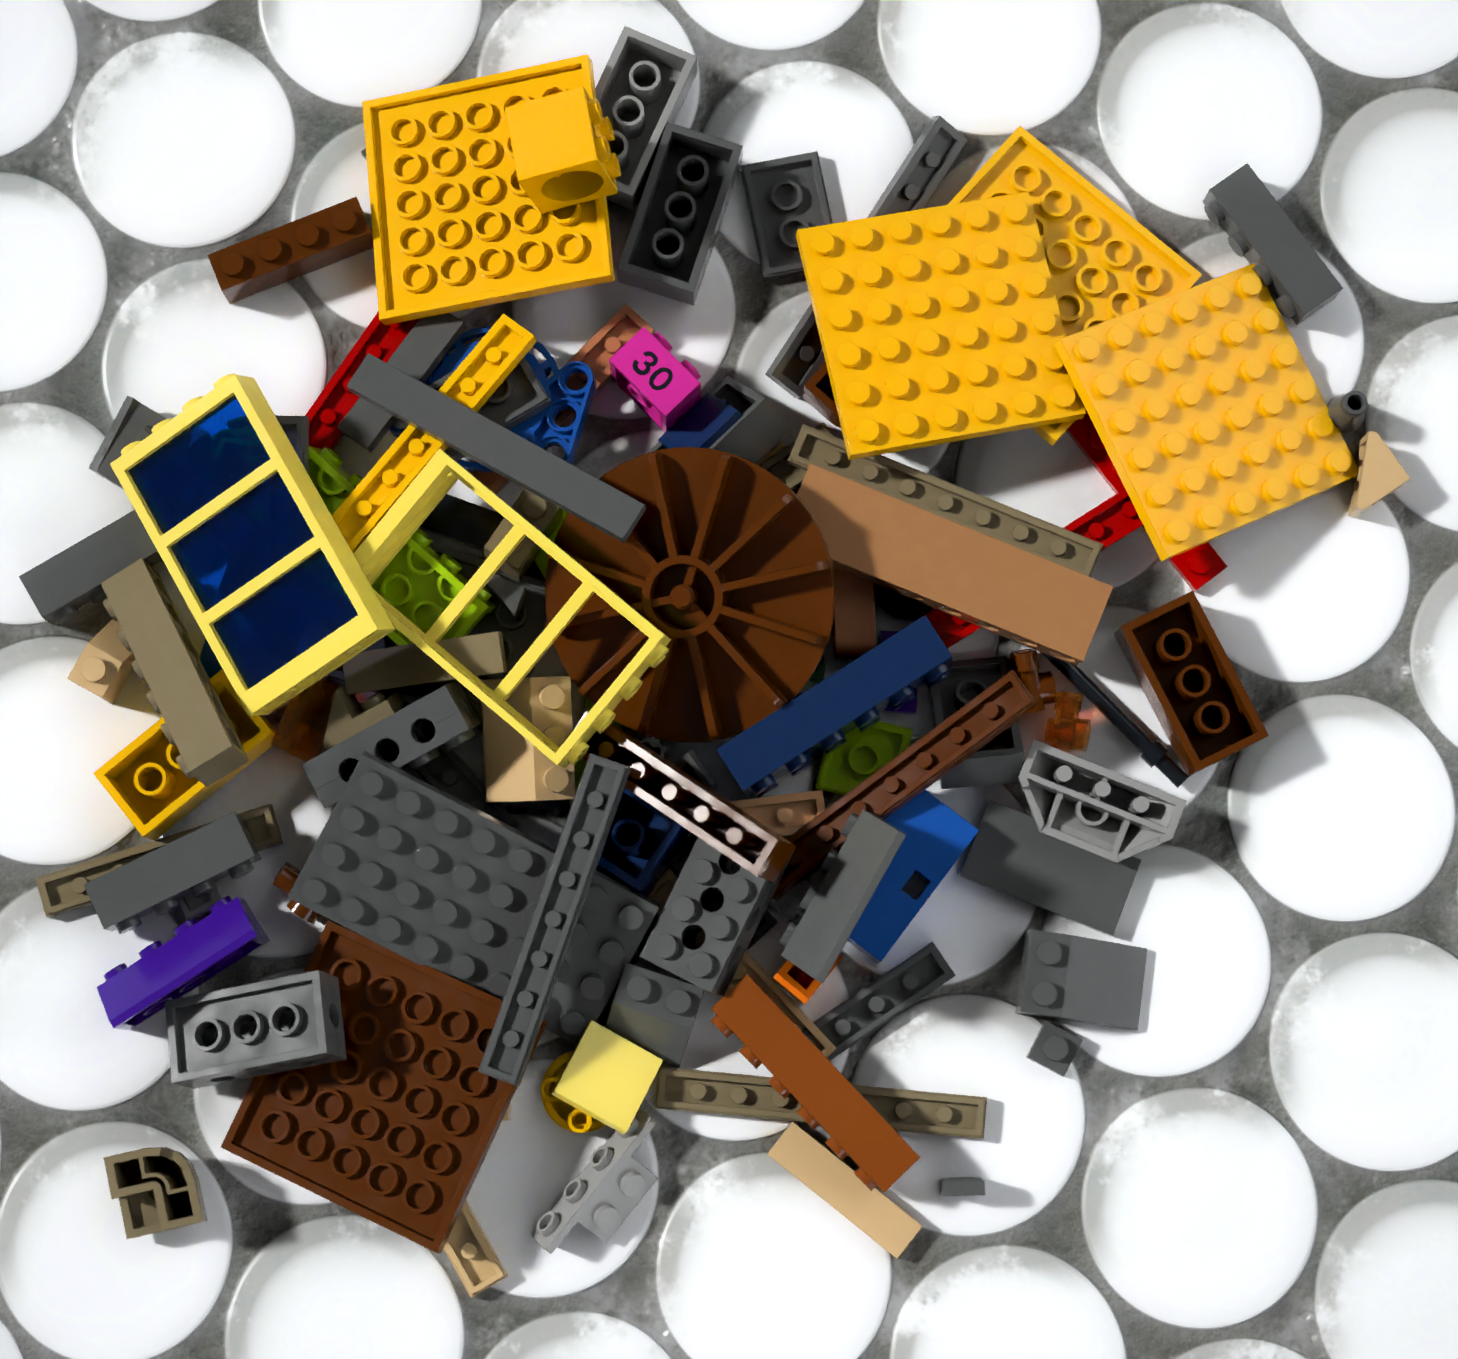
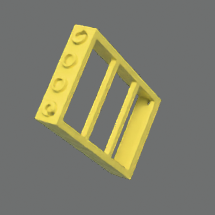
(400, 525)

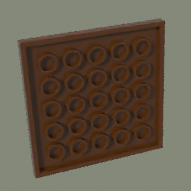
(405, 1113)

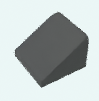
(510, 593)

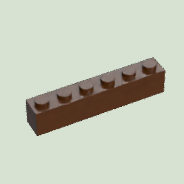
(694, 804)

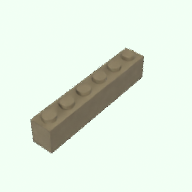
(174, 674)

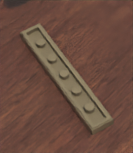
(65, 888)

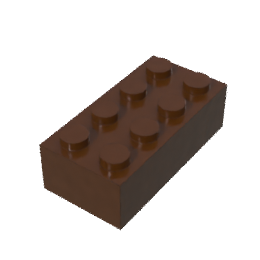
(1190, 683)

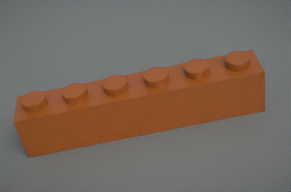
(815, 1083)

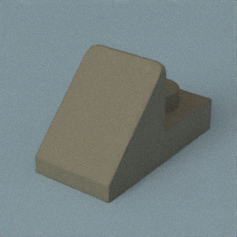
(351, 717)

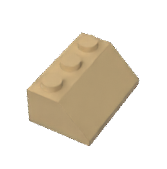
(511, 763)

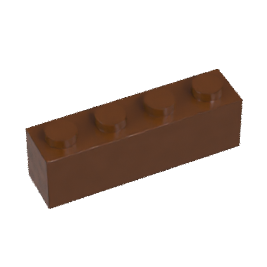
(291, 250)

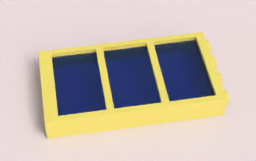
(251, 545)

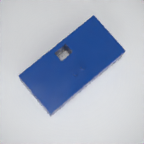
(924, 858)

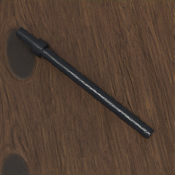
(1153, 752)

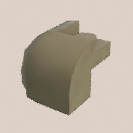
(155, 1190)

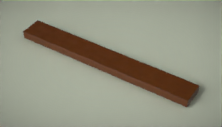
(909, 773)

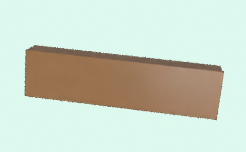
(955, 567)

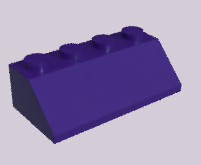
(180, 964)

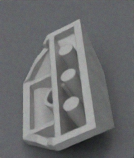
(1095, 805)

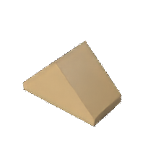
(1377, 474)

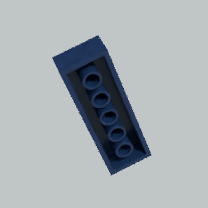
(837, 707)

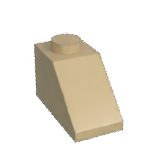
(104, 664)

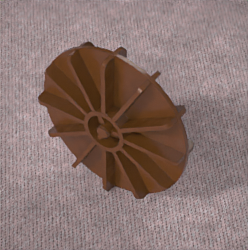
(722, 570)

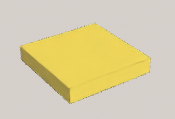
(607, 1077)

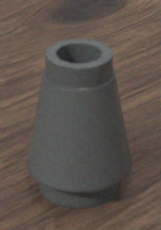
(1343, 416)

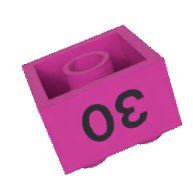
(655, 378)

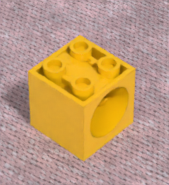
(563, 149)

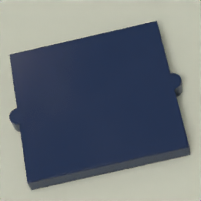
(701, 424)

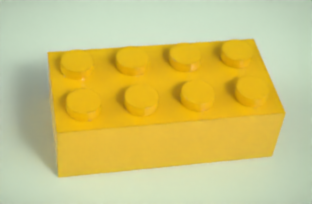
(151, 784)

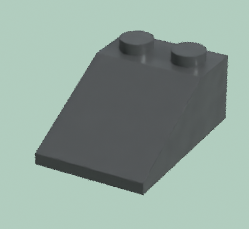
(1001, 757)
(1081, 979)

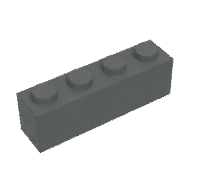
(1271, 240)
(76, 574)
(173, 872)

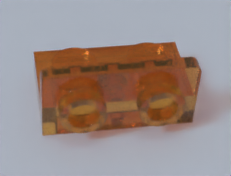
(305, 722)

